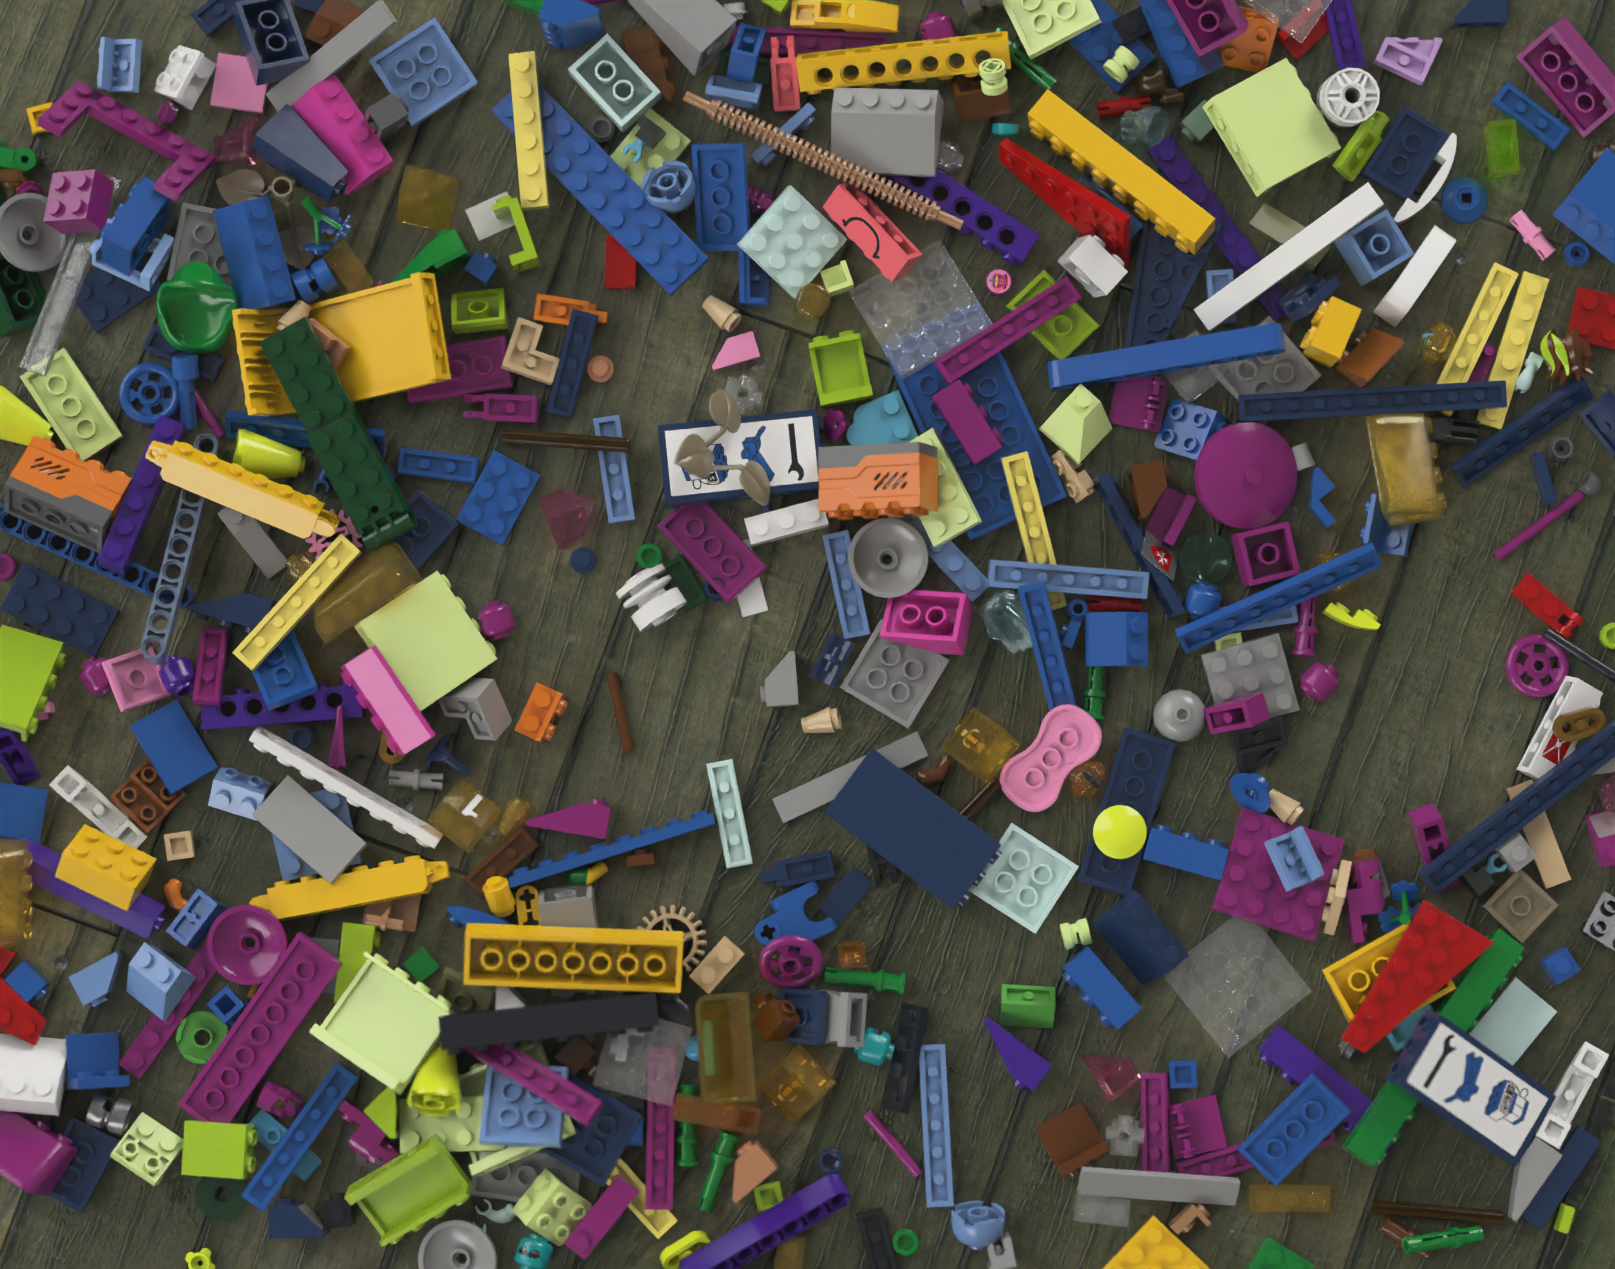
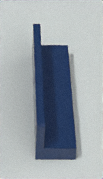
(1601, 420)

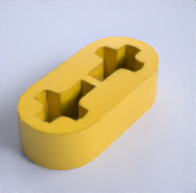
(521, 906)

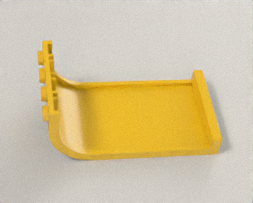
(391, 335)

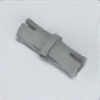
(416, 779)

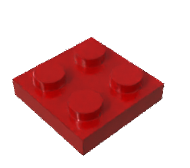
(1594, 317)

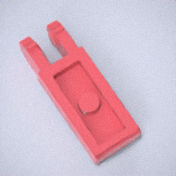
(785, 77)

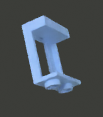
(160, 250)

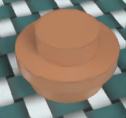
(600, 368)

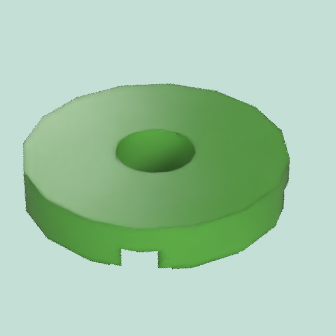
(187, 1033)

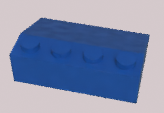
(1591, 206)

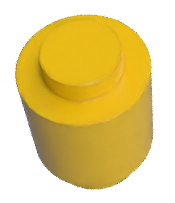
(499, 896)

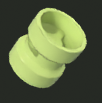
(1121, 64)
(993, 77)
(1069, 932)

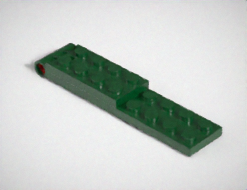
(338, 435)

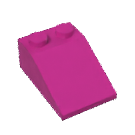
(929, 621)

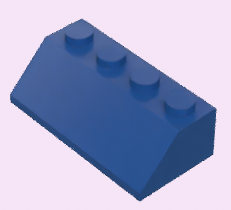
(570, 23)
(1175, 46)
(254, 254)

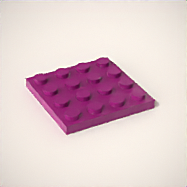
(1253, 888)

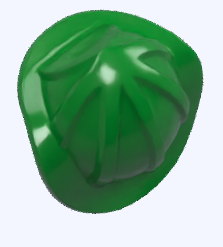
(196, 309)

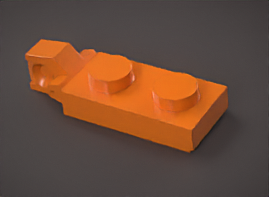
(559, 309)

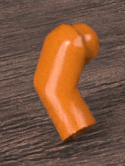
(173, 894)

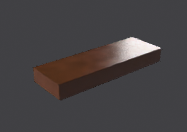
(502, 860)

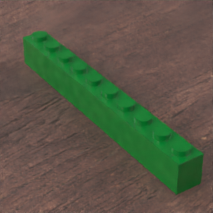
(1460, 1006)

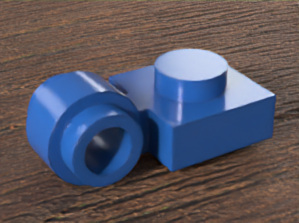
(1069, 632)

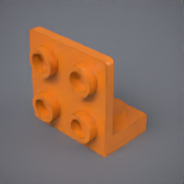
(1253, 47)
(541, 713)

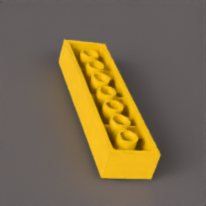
(1121, 173)
(573, 958)

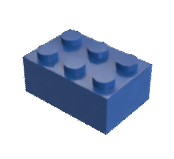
(134, 227)
(1100, 988)

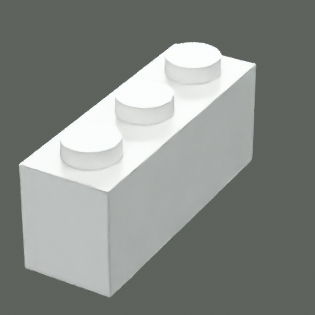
(785, 522)

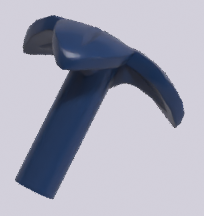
(441, 754)

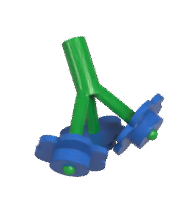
(327, 222)
(1404, 893)

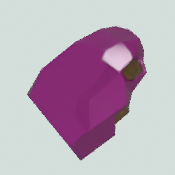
(279, 1100)

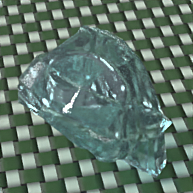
(1006, 621)

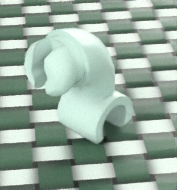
(1525, 379)
(499, 1216)

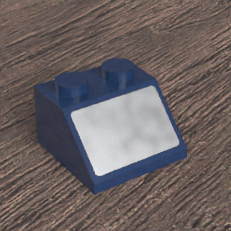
(294, 1220)

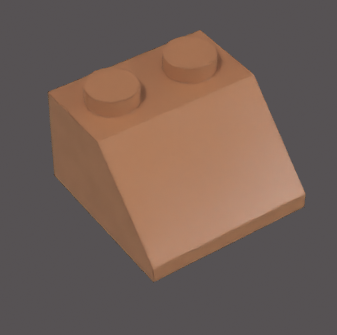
(751, 1168)

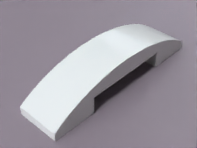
(1445, 158)
(97, 807)
(1570, 1094)

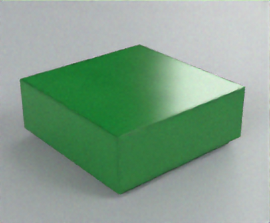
(421, 965)

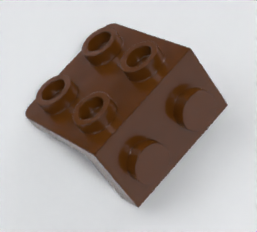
(1072, 1140)

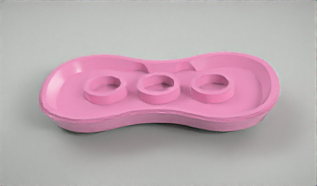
(1063, 742)

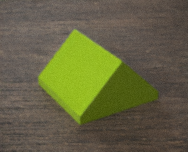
(478, 311)
(385, 1112)

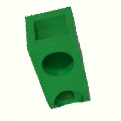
(20, 159)

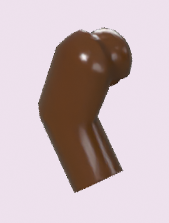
(934, 776)

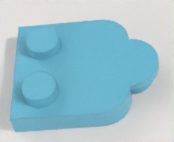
(882, 422)

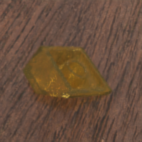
(426, 198)

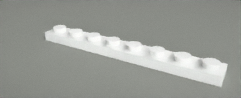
(337, 782)

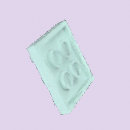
(792, 241)
(1024, 878)

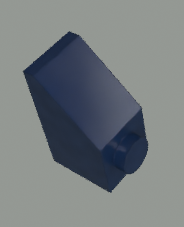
(1482, 14)

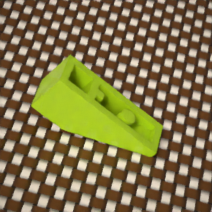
(355, 941)

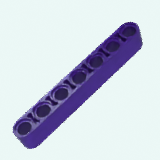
(772, 1226)

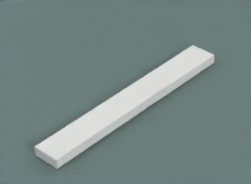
(1289, 257)

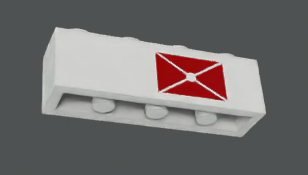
(1547, 750)

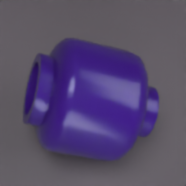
(178, 675)

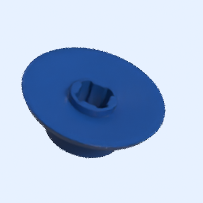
(1465, 212)
(1251, 791)

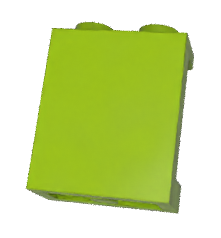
(525, 259)
(840, 369)
(218, 1149)

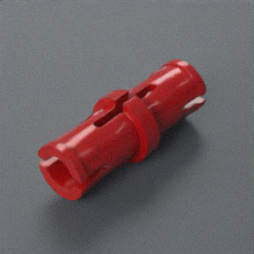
(1120, 106)
(1114, 604)

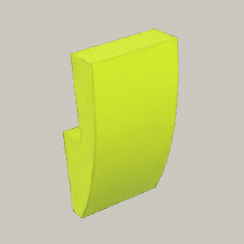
(1360, 620)

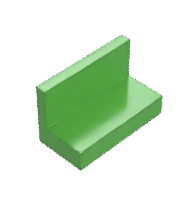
(1027, 1006)

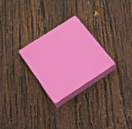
(236, 87)
(134, 680)

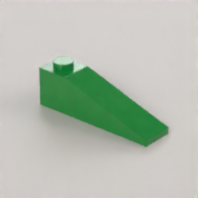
(438, 257)

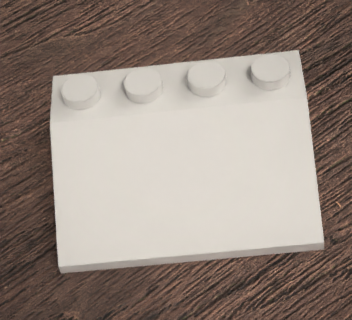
(32, 1075)

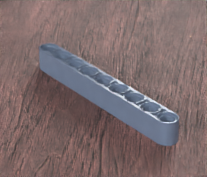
(175, 561)

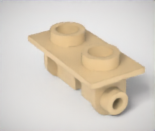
(1076, 485)

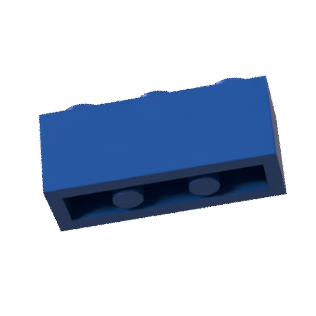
(1185, 852)

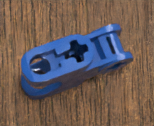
(790, 917)

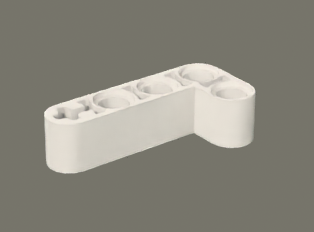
(1415, 276)

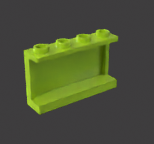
(26, 676)
(410, 1190)

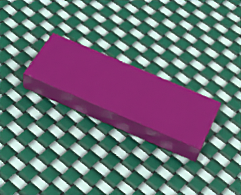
(210, 666)

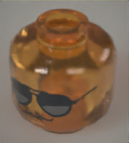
(1087, 778)

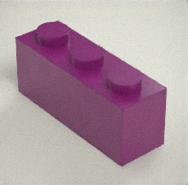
(967, 422)

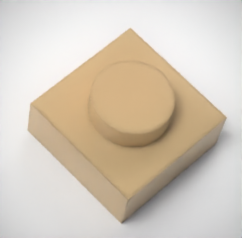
(179, 845)

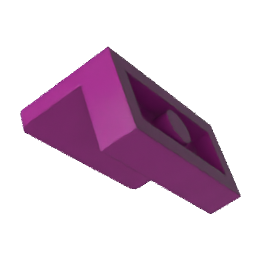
(1170, 516)

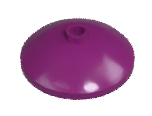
(232, 953)

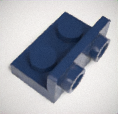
(1307, 295)

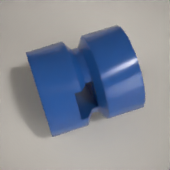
(322, 274)

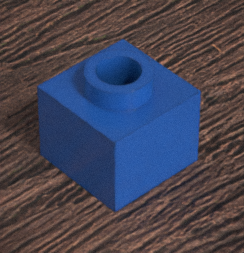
(482, 268)

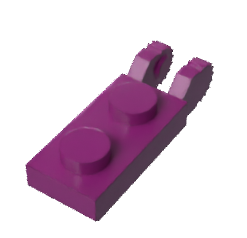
(504, 408)

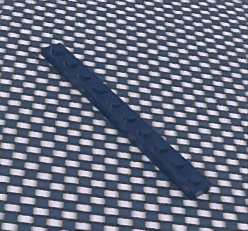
(1372, 401)
(1520, 810)

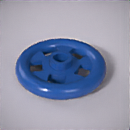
(142, 373)

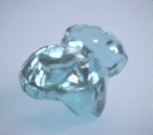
(1144, 126)

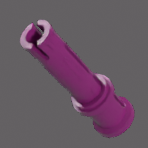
(1306, 629)

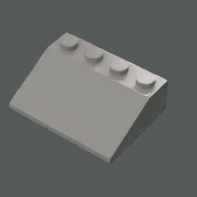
(887, 130)

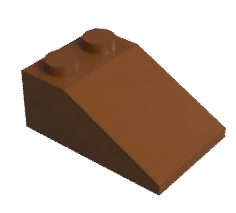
(1367, 357)

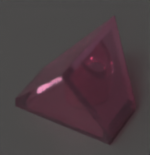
(237, 143)
(567, 515)
(1111, 1074)

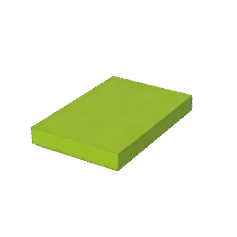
(1064, 331)

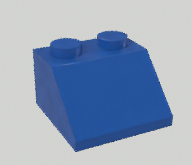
(1117, 639)

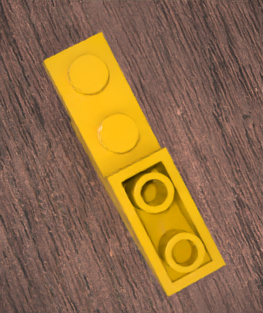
(845, 14)

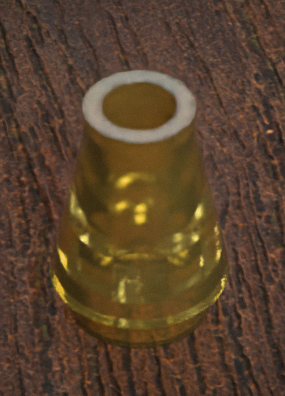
(514, 815)

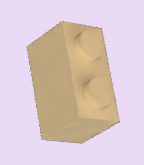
(716, 964)

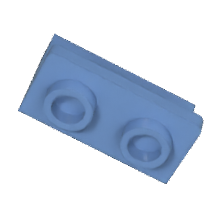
(119, 65)
(238, 792)
(1294, 859)

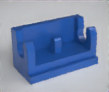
(752, 282)
(195, 919)

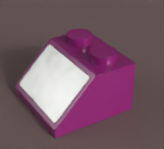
(1602, 835)

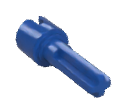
(185, 371)

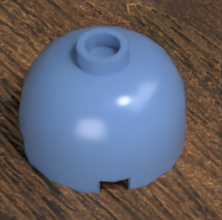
(670, 187)
(977, 1224)

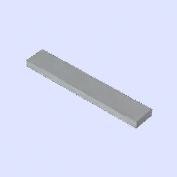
(333, 55)
(826, 787)
(1158, 1186)

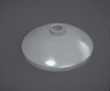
(44, 245)
(899, 542)
(449, 1239)

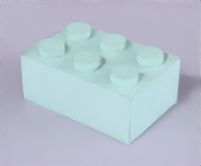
(615, 83)

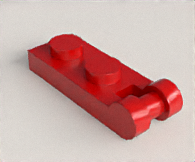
(1546, 605)

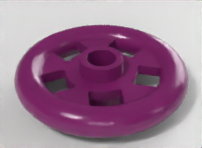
(1515, 670)
(792, 968)

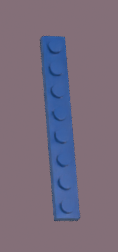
(1278, 597)
(600, 852)

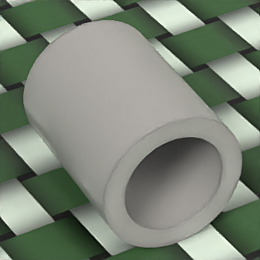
(1302, 456)

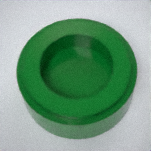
(649, 556)
(905, 1242)

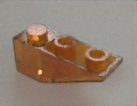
(643, 50)
(720, 1116)

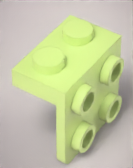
(551, 1208)

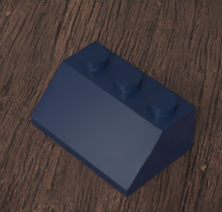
(270, 39)
(1140, 938)

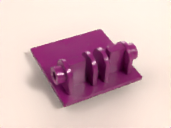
(1139, 403)
(1196, 1127)

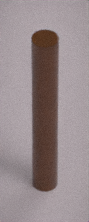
(620, 712)

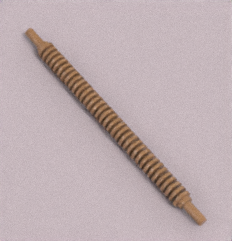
(714, 109)

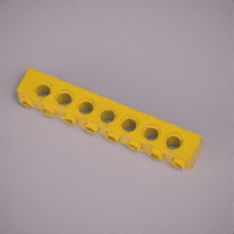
(889, 54)

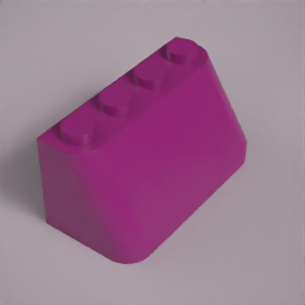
(32, 1153)

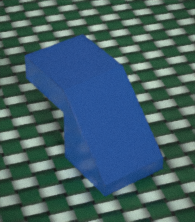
(1319, 487)
(227, 1006)

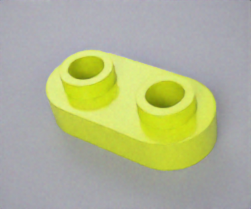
(675, 1253)

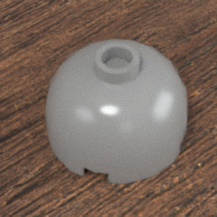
(1179, 715)

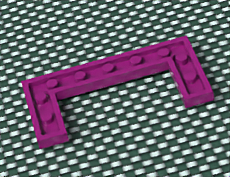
(188, 159)

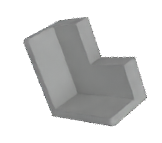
(481, 706)

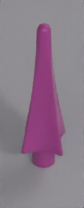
(337, 754)

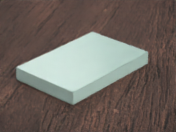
(1513, 1021)

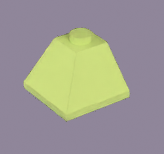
(1077, 424)

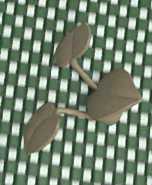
(249, 185)
(698, 459)

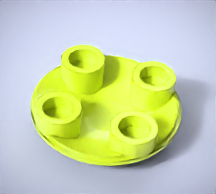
(1119, 832)

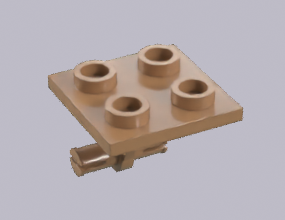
(394, 914)

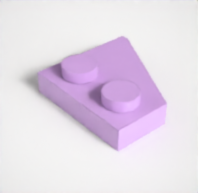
(1408, 57)

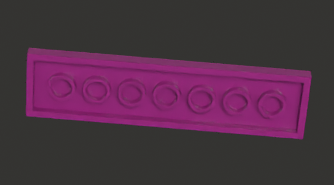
(261, 1032)

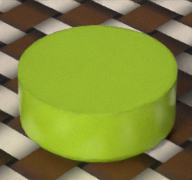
(1607, 636)

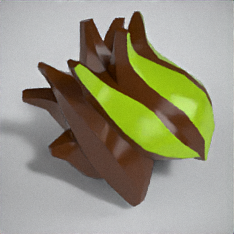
(1565, 356)

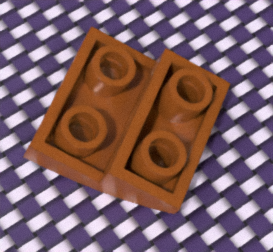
(145, 798)

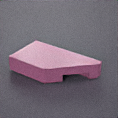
(736, 351)

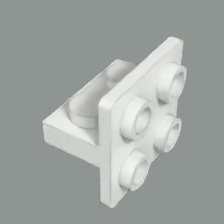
(185, 76)

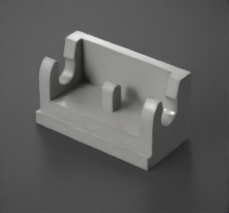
(1001, 1257)

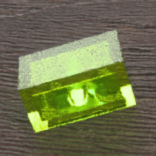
(1501, 149)

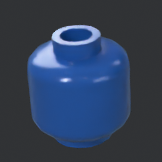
(1202, 600)

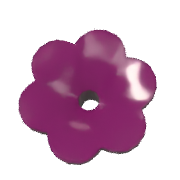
(835, 424)

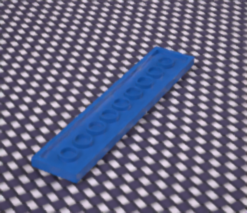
(612, 196)

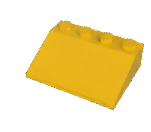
(1356, 973)

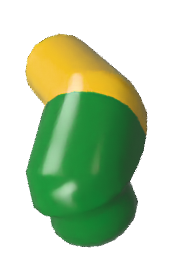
(587, 876)

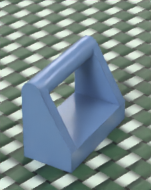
(735, 93)

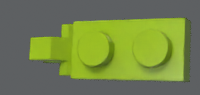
(1361, 146)

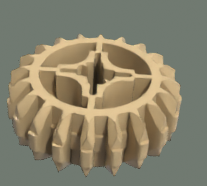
(693, 934)

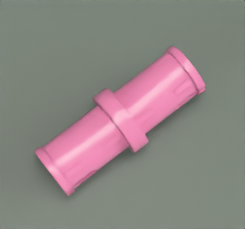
(1532, 235)

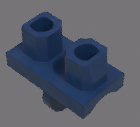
(832, 660)

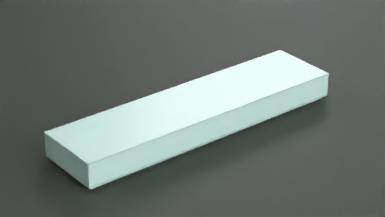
(729, 813)

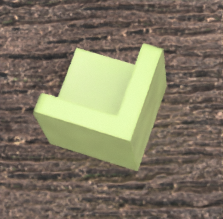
(837, 279)

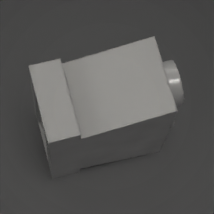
(845, 1018)

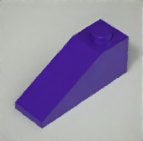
(17, 757)
(1020, 1060)

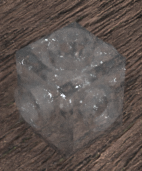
(744, 384)
(1122, 1145)

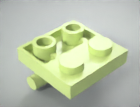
(148, 1149)

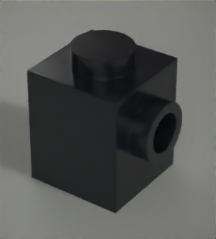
(338, 1211)

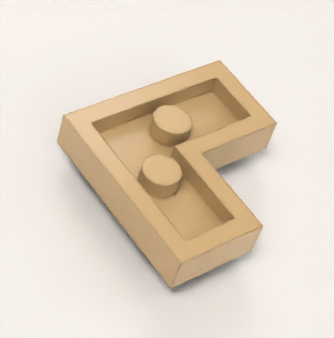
(523, 357)
(1336, 896)

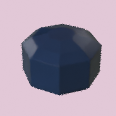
(830, 1161)

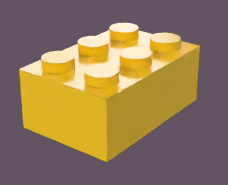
(1331, 331)
(105, 867)

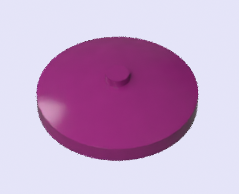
(1245, 475)

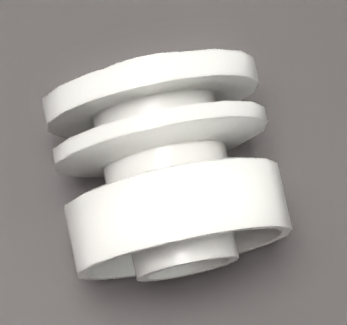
(1359, 87)
(650, 596)

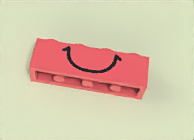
(872, 231)

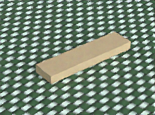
(1543, 843)

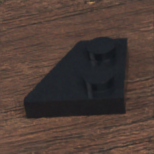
(1257, 743)

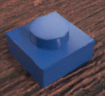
(1182, 1074)

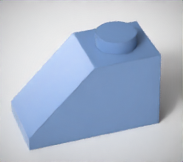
(97, 980)

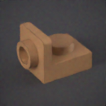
(1185, 1218)

